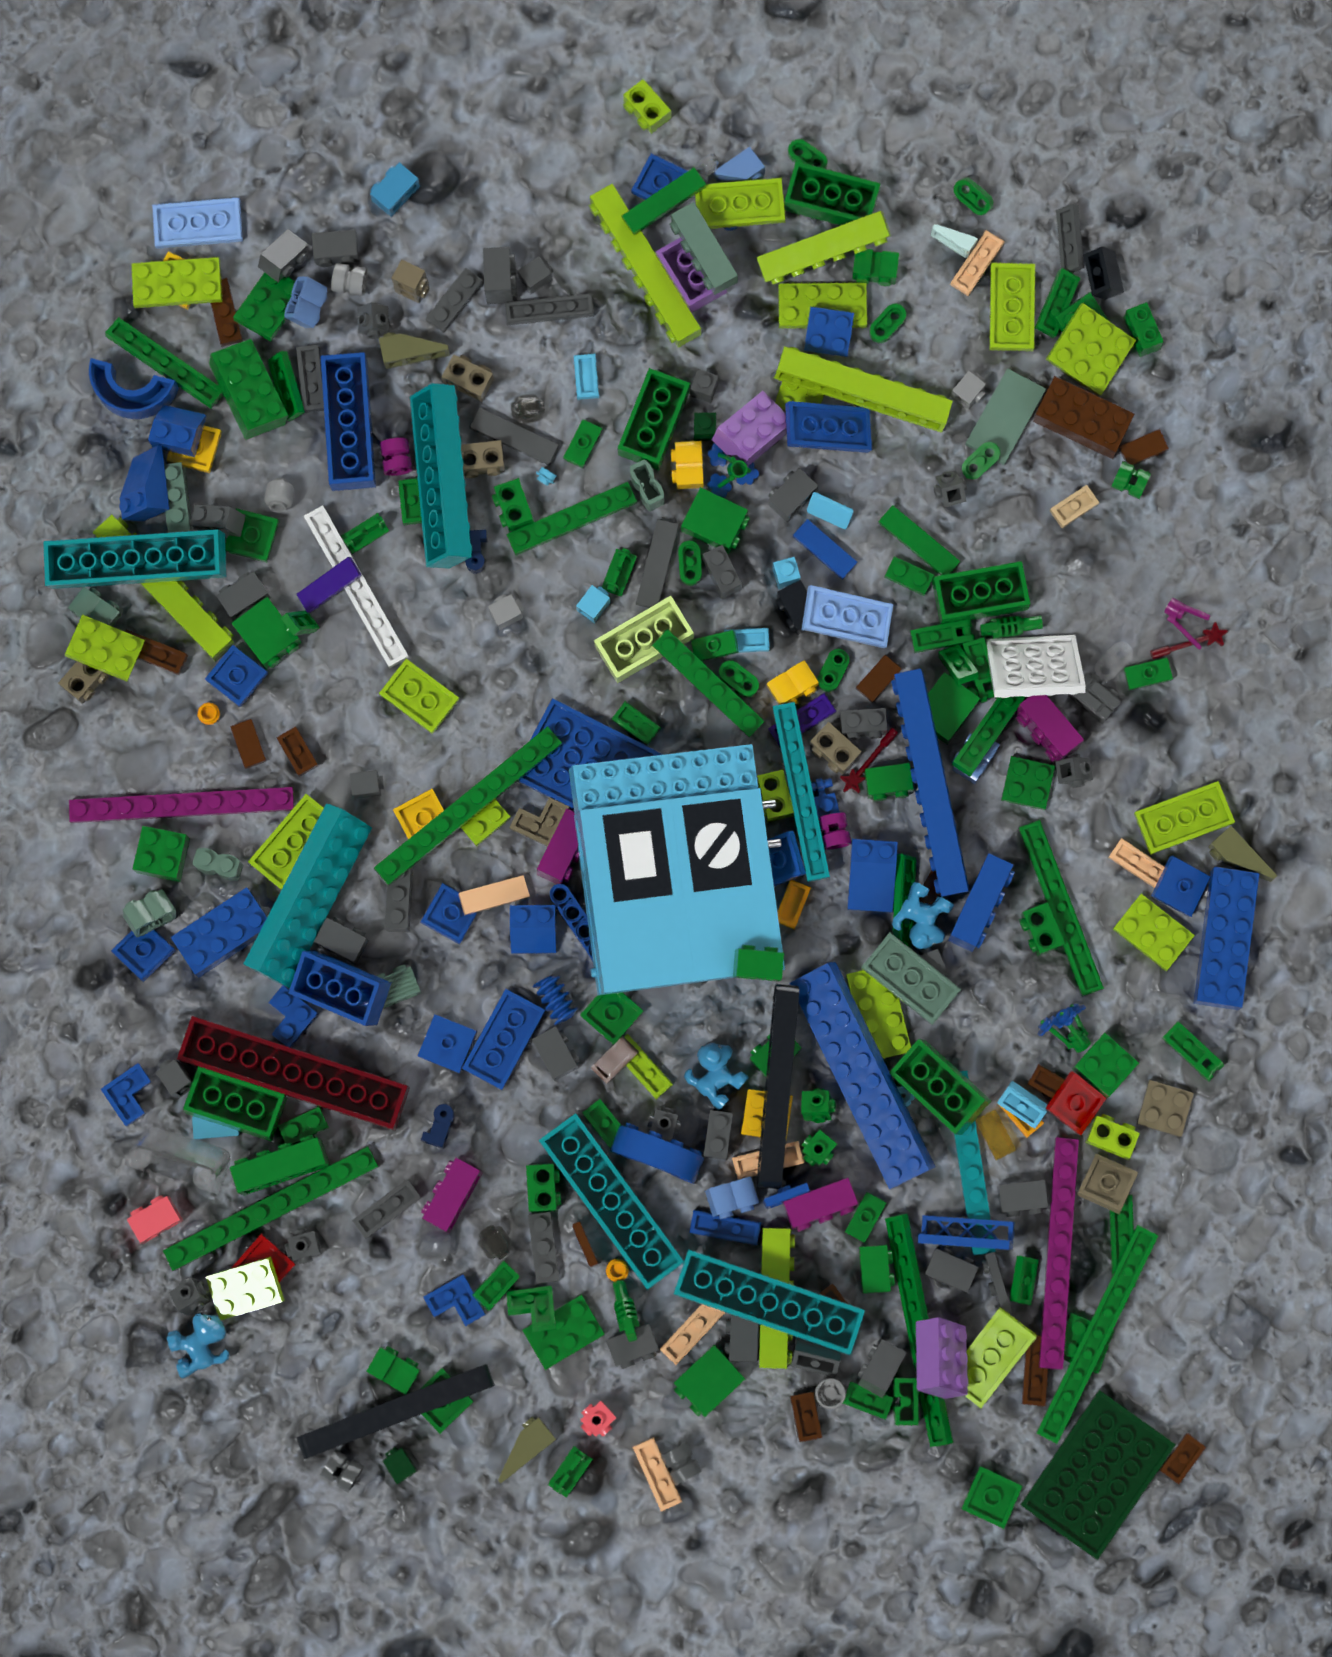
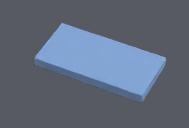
(197, 223)
(847, 616)

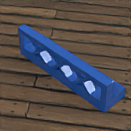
(966, 1241)

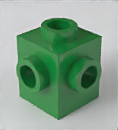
(817, 1105)
(824, 1142)

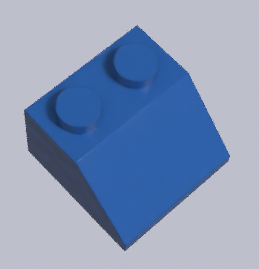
(177, 430)
(533, 929)

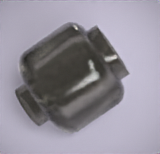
(527, 408)
(494, 1242)

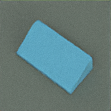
(830, 510)
(1023, 1104)

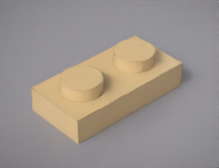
(1074, 506)

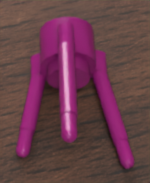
(1177, 610)

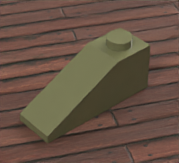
(405, 350)
(1236, 852)
(530, 1442)

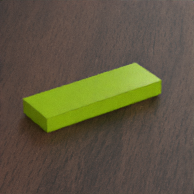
(647, 1072)

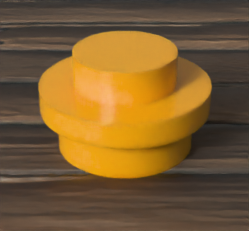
(208, 713)
(617, 1270)

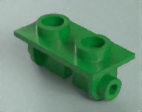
(365, 533)
(619, 572)
(570, 1471)

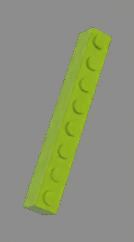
(646, 267)
(863, 389)
(179, 603)

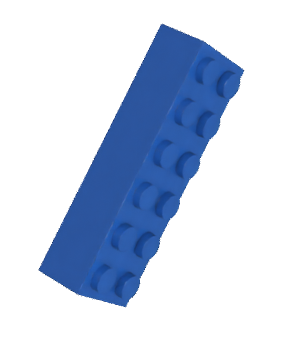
(348, 421)
(1226, 938)

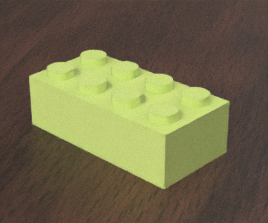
(629, 645)

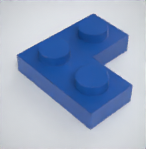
(297, 1016)
(121, 1092)
(457, 1294)

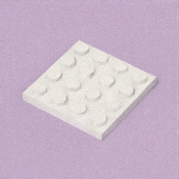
(1035, 666)

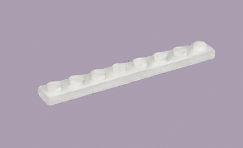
(358, 591)

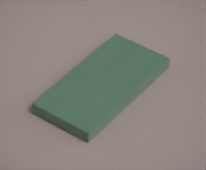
(1006, 414)
(911, 978)

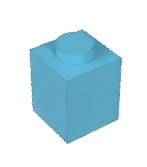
(786, 572)
(593, 603)

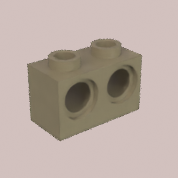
(410, 281)
(464, 382)
(481, 452)
(80, 673)
(840, 744)

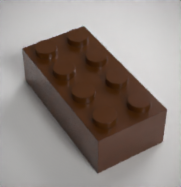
(1083, 417)

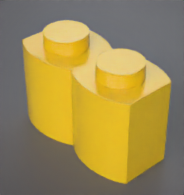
(688, 465)
(793, 684)

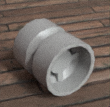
(349, 279)
(829, 1393)

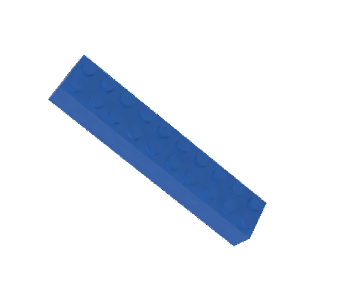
(931, 782)
(862, 1075)

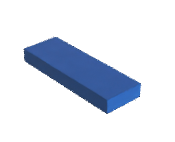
(825, 549)
(727, 1228)

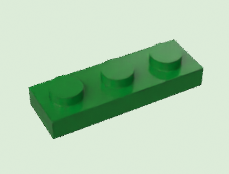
(1057, 300)
(286, 384)

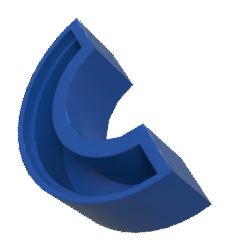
(130, 403)
(658, 1153)

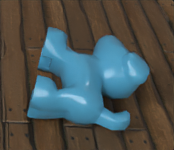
(924, 932)
(714, 1059)
(206, 1330)

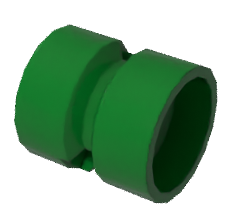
(1123, 477)

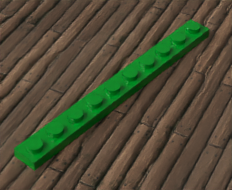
(467, 806)
(270, 1208)
(915, 1310)
(1097, 1334)

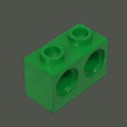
(1143, 329)
(516, 504)
(1048, 927)
(536, 1188)

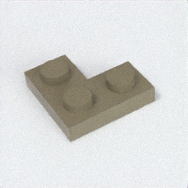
(539, 828)

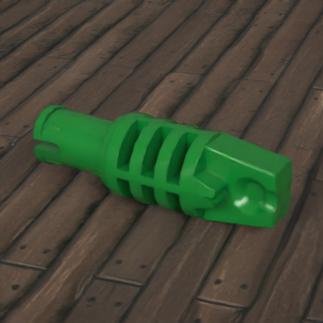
(1010, 626)
(625, 1310)

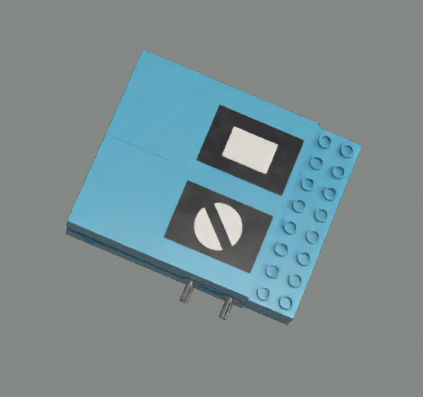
(673, 866)

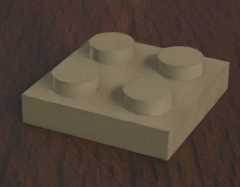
(1165, 1108)
(1107, 1183)

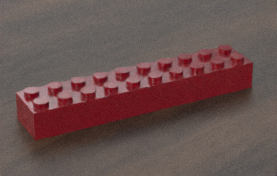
(294, 1073)

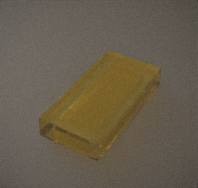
(995, 1135)

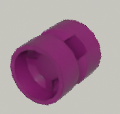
(395, 454)
(838, 838)

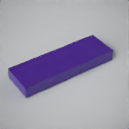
(329, 584)
(810, 715)

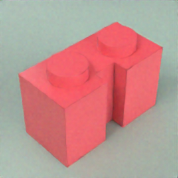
(154, 1219)

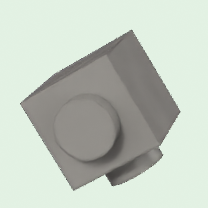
(969, 390)
(506, 611)

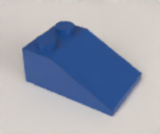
(145, 487)
(872, 875)

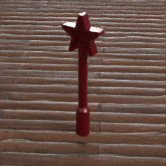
(1211, 636)
(854, 778)

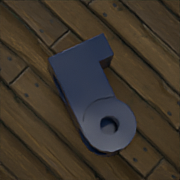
(476, 563)
(441, 1126)

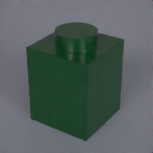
(704, 426)
(399, 1464)

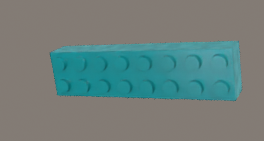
(440, 476)
(135, 559)
(308, 894)
(611, 1201)
(769, 1302)

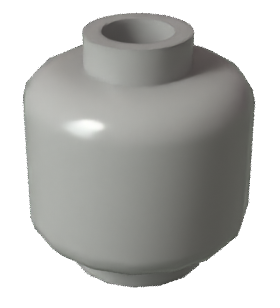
(279, 495)

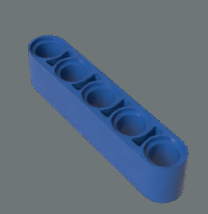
(574, 924)

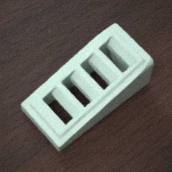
(955, 240)

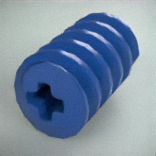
(555, 999)

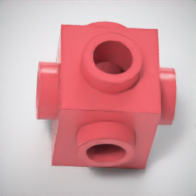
(604, 1413)

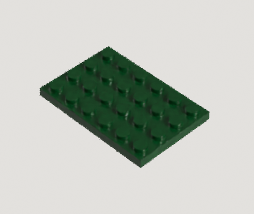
(1097, 1474)

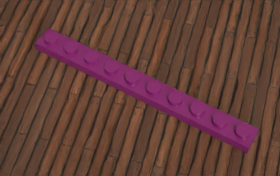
(181, 805)
(1058, 1254)

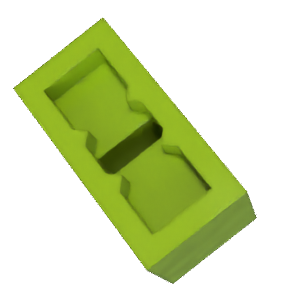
(651, 104)
(780, 795)
(1111, 1142)

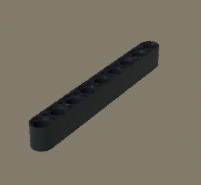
(777, 1086)
(395, 1411)

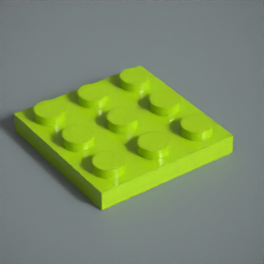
(1090, 349)

